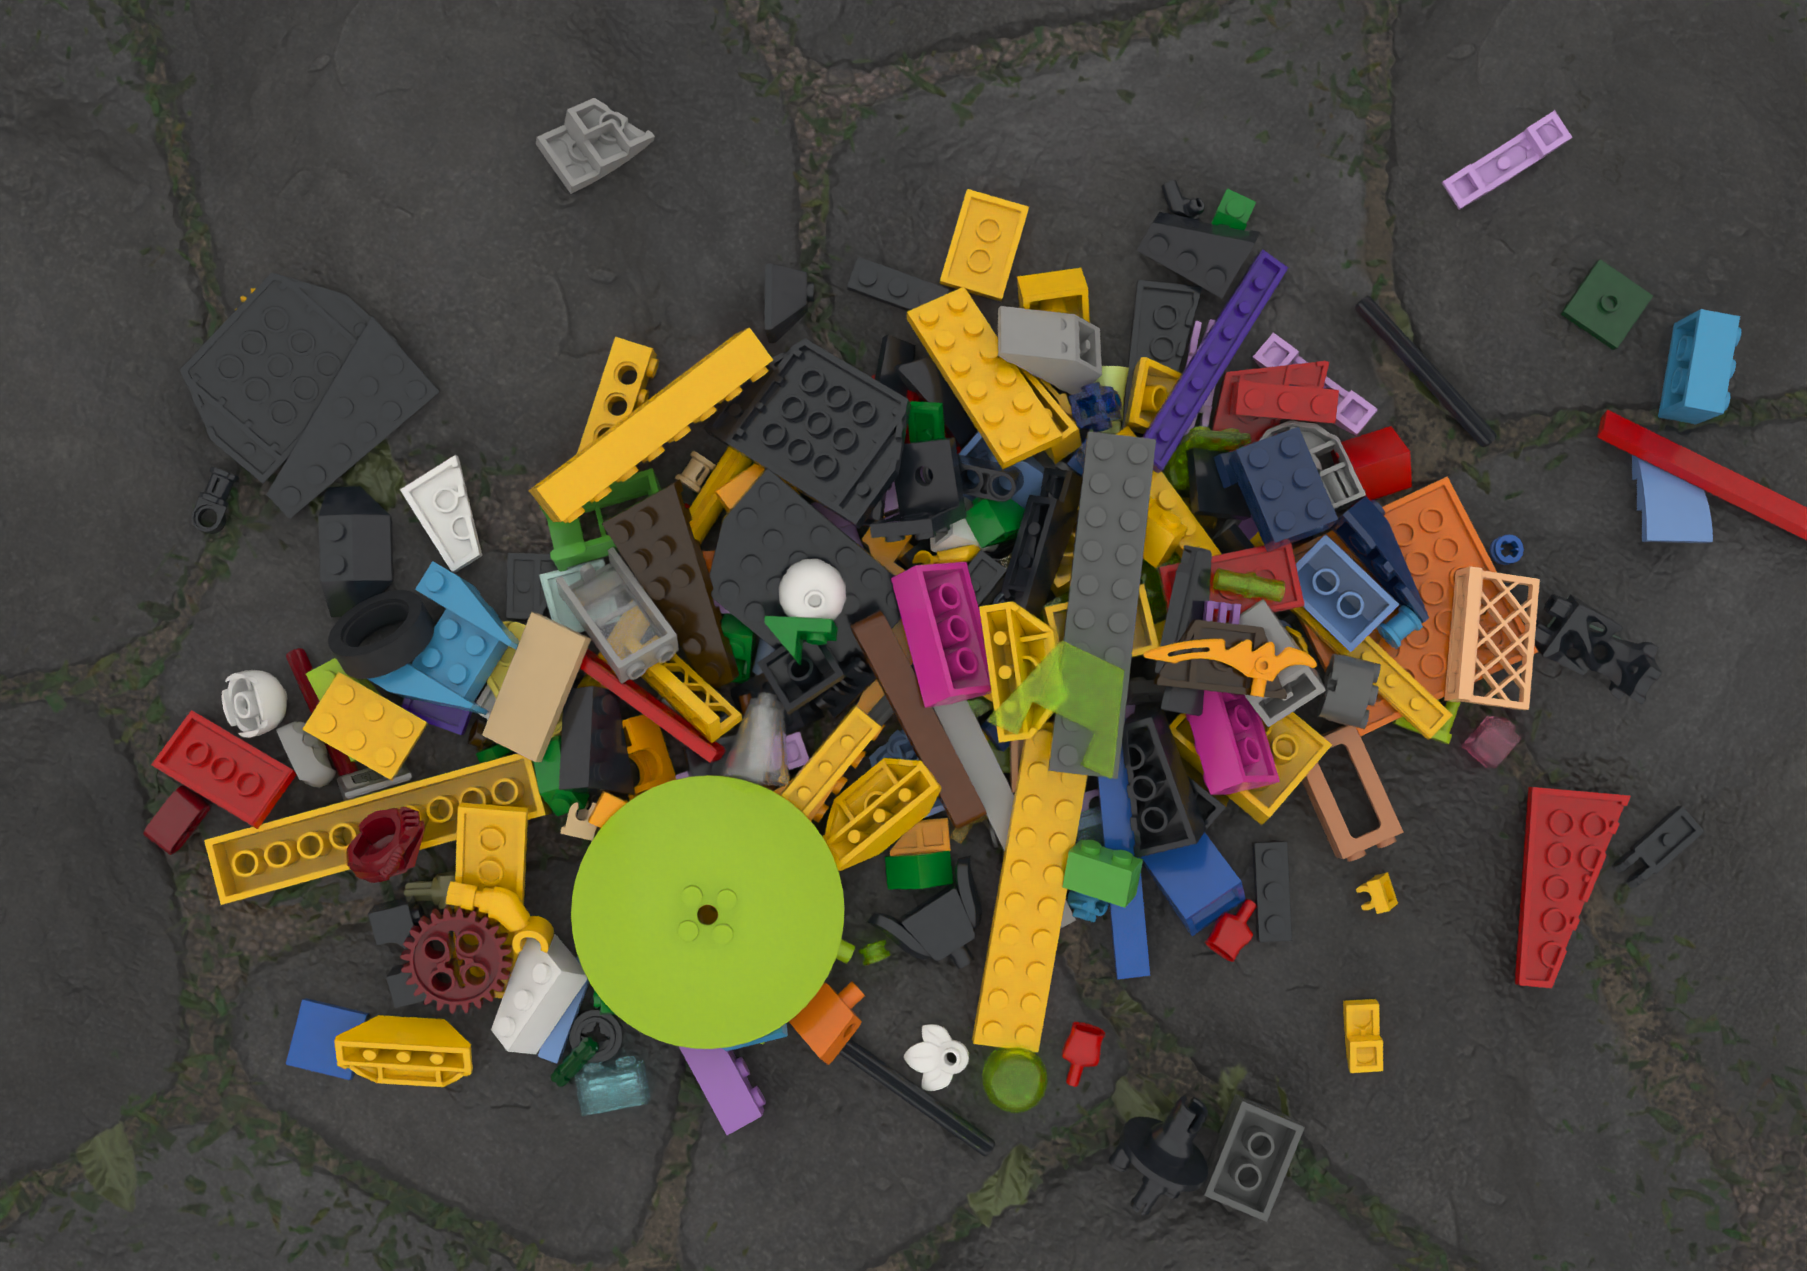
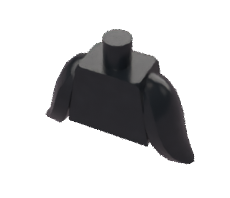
(939, 924)

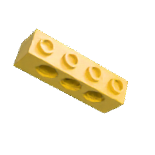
(622, 358)

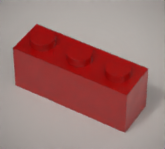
(1284, 402)

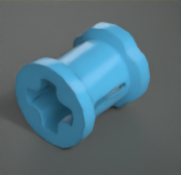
(1399, 626)

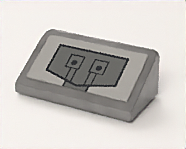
(369, 781)

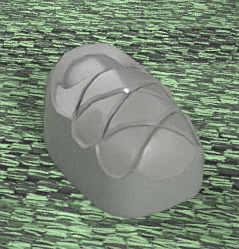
(306, 755)

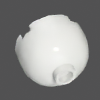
(812, 590)
(254, 702)

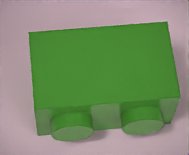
(1102, 872)

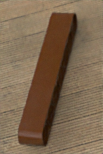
(918, 722)

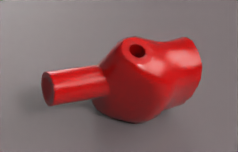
(1231, 932)
(1082, 1049)

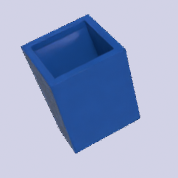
(1196, 882)

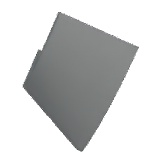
(591, 144)

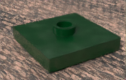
(1606, 304)

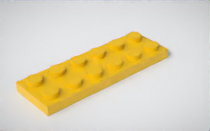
(983, 382)
(488, 855)

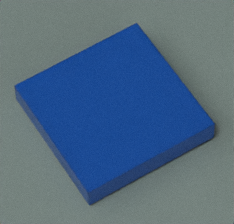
(315, 1034)

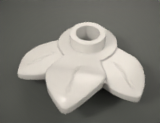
(932, 1060)

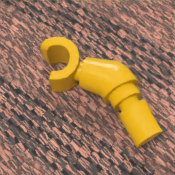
(507, 909)

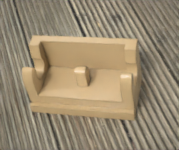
(578, 825)

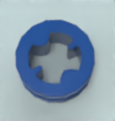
(1495, 549)

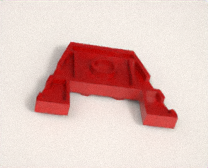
(1301, 375)

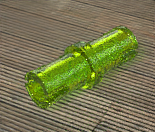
(1249, 585)

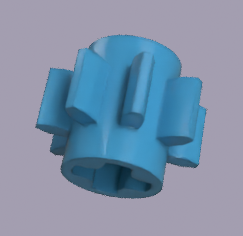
(1086, 906)

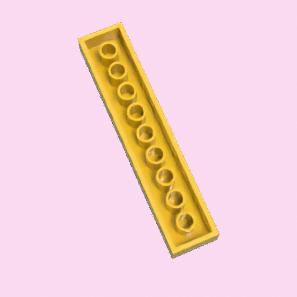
(317, 840)

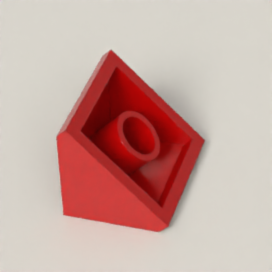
(1379, 462)

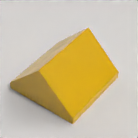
(1148, 392)

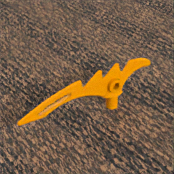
(1258, 664)

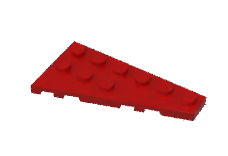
(1561, 863)

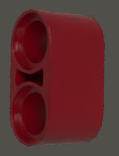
(177, 820)

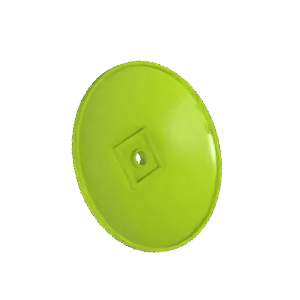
(722, 848)

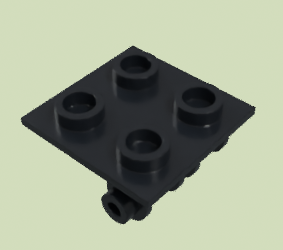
(845, 692)

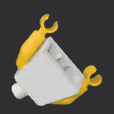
(953, 545)

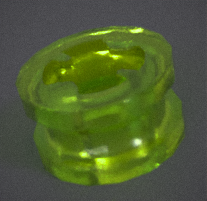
(874, 952)

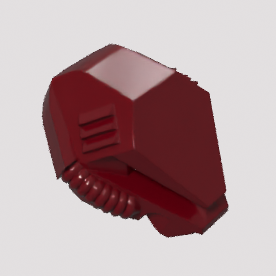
(386, 844)

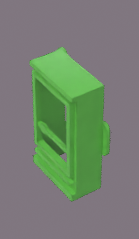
(568, 537)

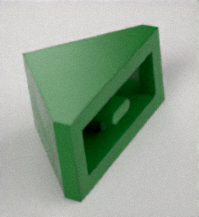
(919, 870)

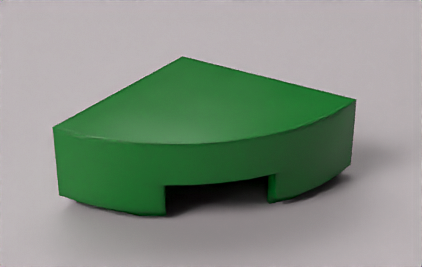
(491, 753)

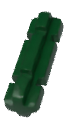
(574, 1061)

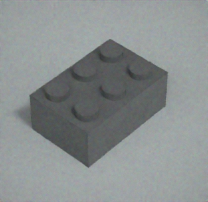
(1251, 1157)

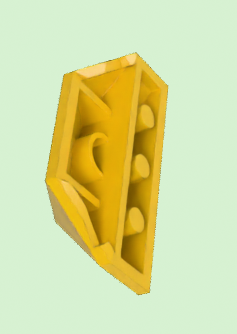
(1014, 647)
(879, 809)
(405, 1051)

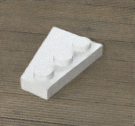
(446, 513)

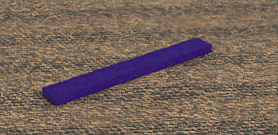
(1213, 356)

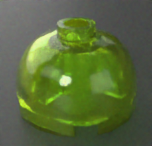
(1014, 1079)

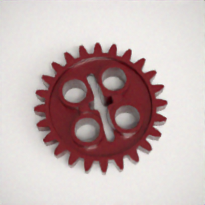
(426, 962)

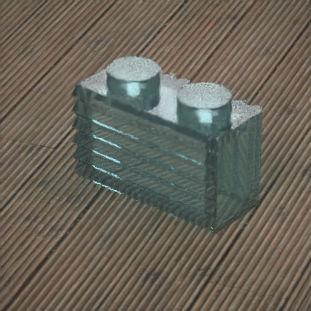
(612, 1086)

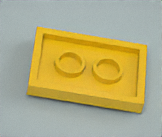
(984, 245)
(365, 726)

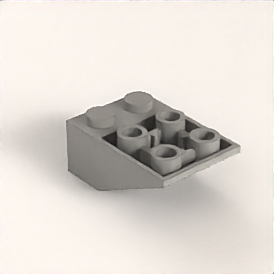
(1051, 346)
(1299, 681)

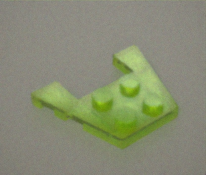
(1076, 689)

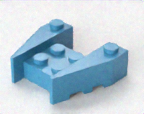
(462, 649)

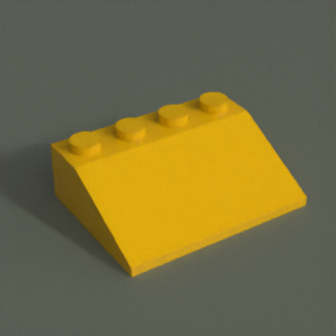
(1294, 750)

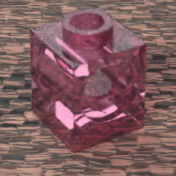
(1492, 741)

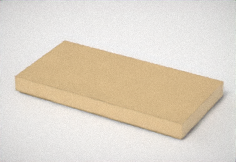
(536, 687)

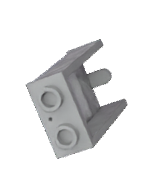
(620, 618)

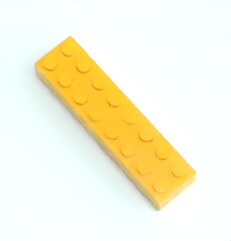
(651, 425)

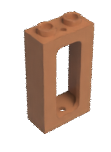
(1328, 812)

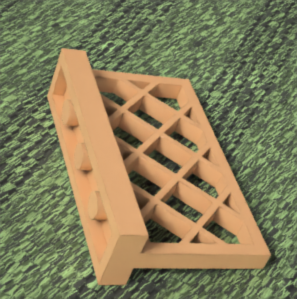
(1465, 641)

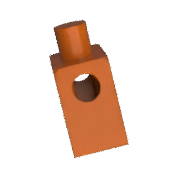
(828, 1020)

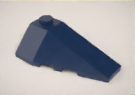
(1375, 546)

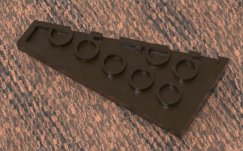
(673, 572)

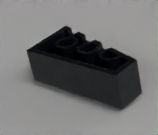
(1158, 786)

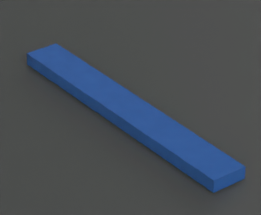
(1126, 923)

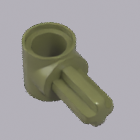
(431, 890)

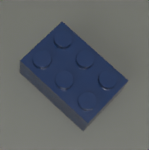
(1283, 489)

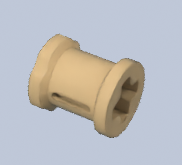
(695, 472)

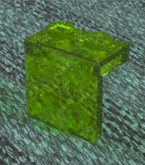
(1201, 437)

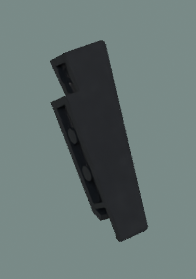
(1042, 540)
(1186, 604)

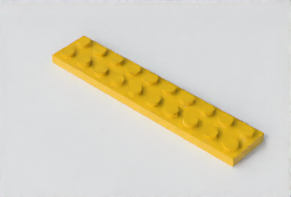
(1029, 900)

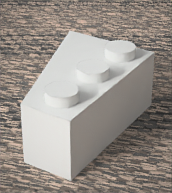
(537, 995)

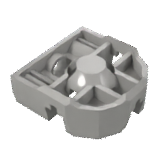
(1339, 480)

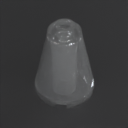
(760, 744)

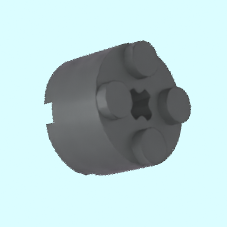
(1348, 690)

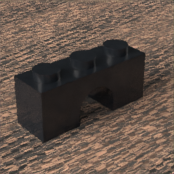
(392, 924)

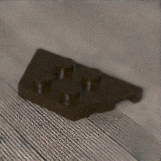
(1212, 674)

